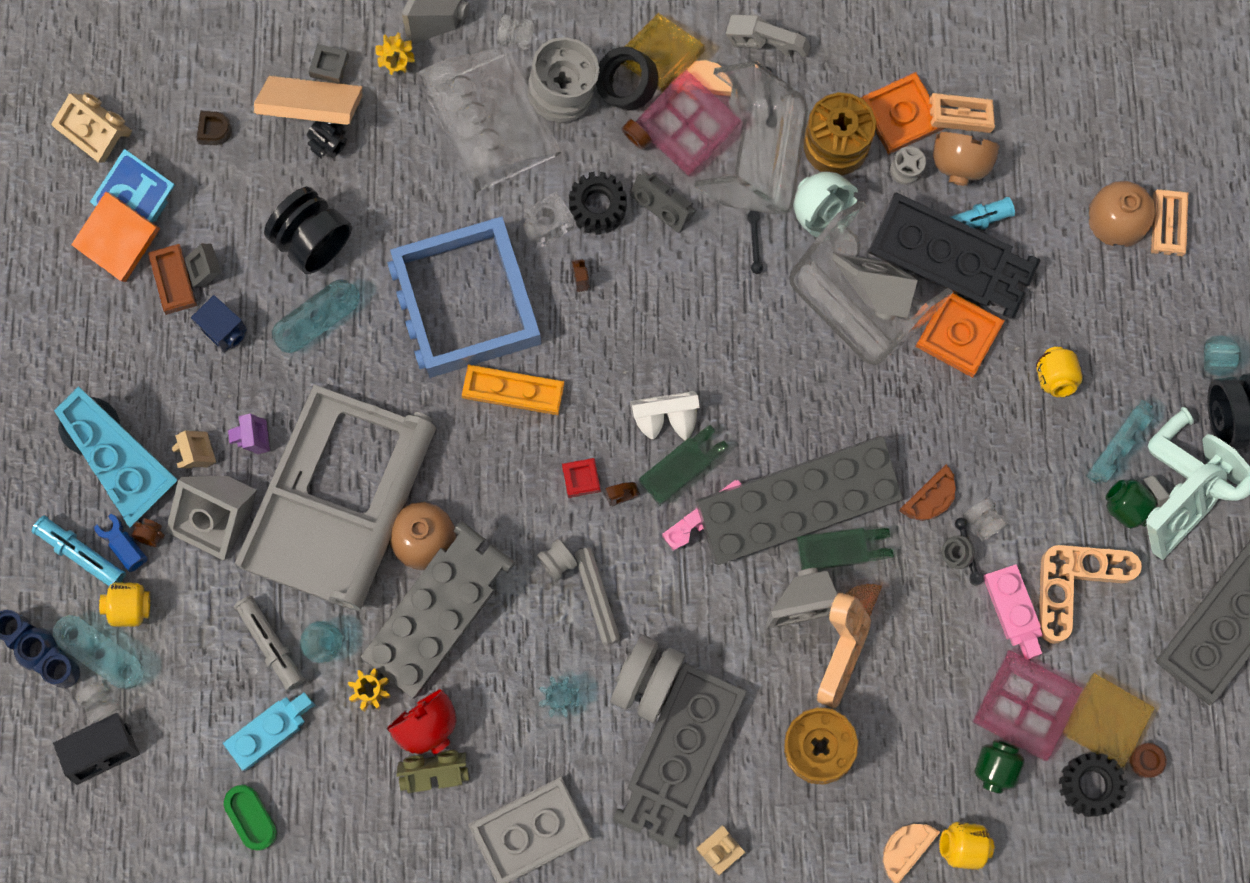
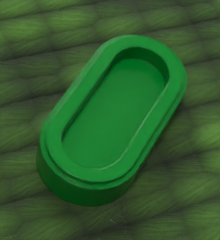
(250, 818)

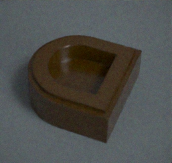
(213, 128)

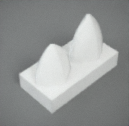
(680, 410)

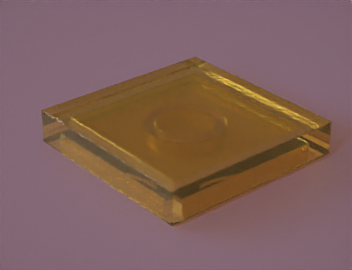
(668, 47)
(1107, 720)

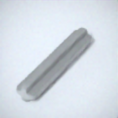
(597, 596)

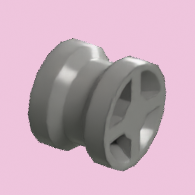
(912, 159)
(557, 560)

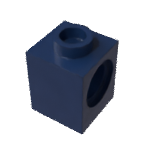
(219, 324)

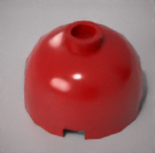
(425, 725)

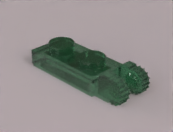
(680, 466)
(841, 548)

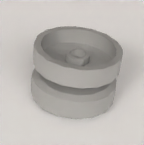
(645, 677)

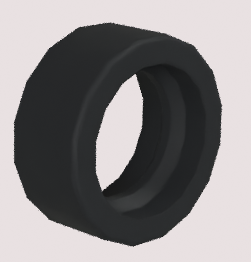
(646, 87)

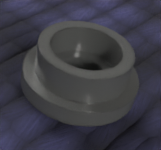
(950, 550)

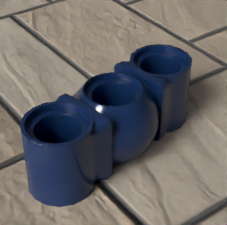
(47, 659)

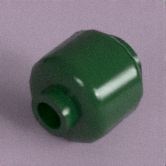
(1130, 503)
(999, 766)

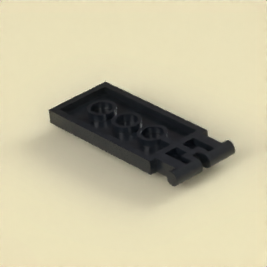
(952, 255)

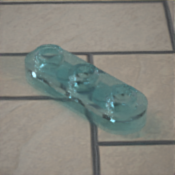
(329, 313)
(1120, 443)
(87, 643)

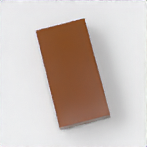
(172, 279)

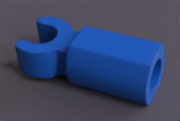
(122, 545)

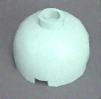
(821, 199)

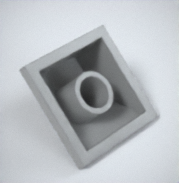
(432, 17)
(879, 284)
(210, 512)
(805, 599)

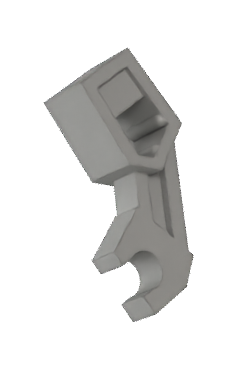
(754, 32)

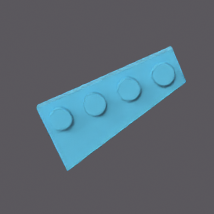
(119, 461)

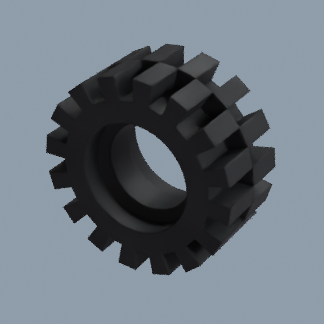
(592, 185)
(1113, 784)

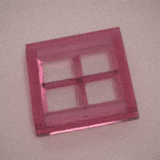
(688, 122)
(1027, 705)

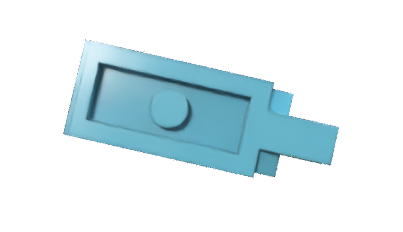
(268, 731)

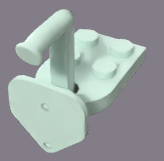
(1201, 490)

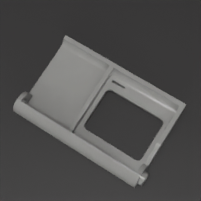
(320, 543)

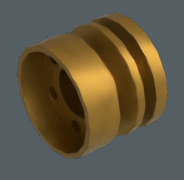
(829, 146)
(819, 725)

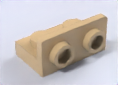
(90, 125)

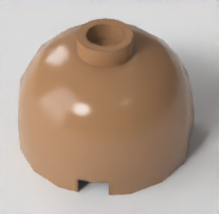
(964, 157)
(1121, 213)
(420, 534)

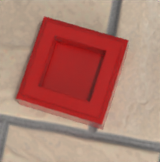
(581, 477)

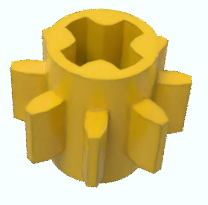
(391, 45)
(378, 691)

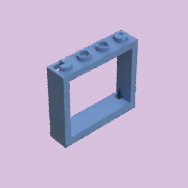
(482, 351)

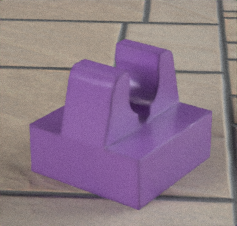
(251, 434)

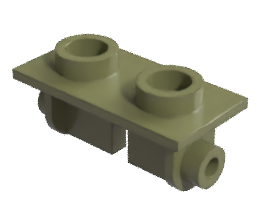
(419, 770)

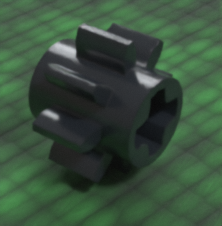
(326, 138)

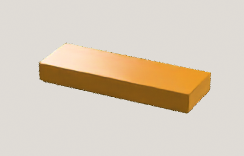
(513, 389)

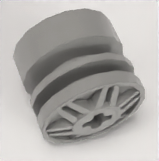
(567, 65)

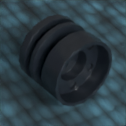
(307, 230)

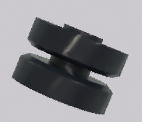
(1230, 410)

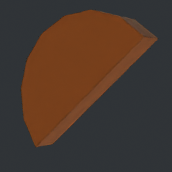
(933, 497)

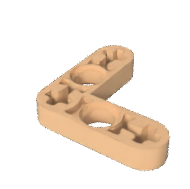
(1074, 570)
(853, 627)

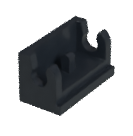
(95, 749)

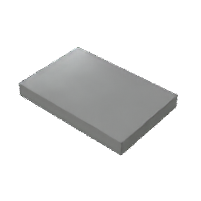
(530, 832)

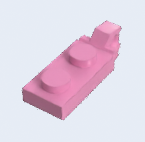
(679, 533)
(1014, 609)

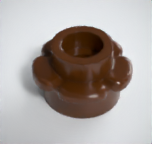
(147, 532)

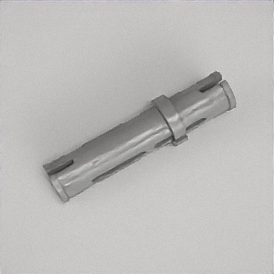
(290, 675)

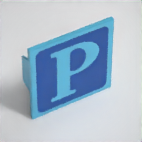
(136, 186)

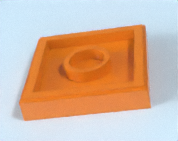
(901, 113)
(115, 236)
(960, 334)

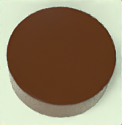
(636, 134)
(1147, 760)

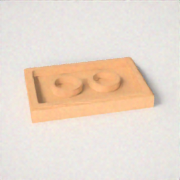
(308, 100)

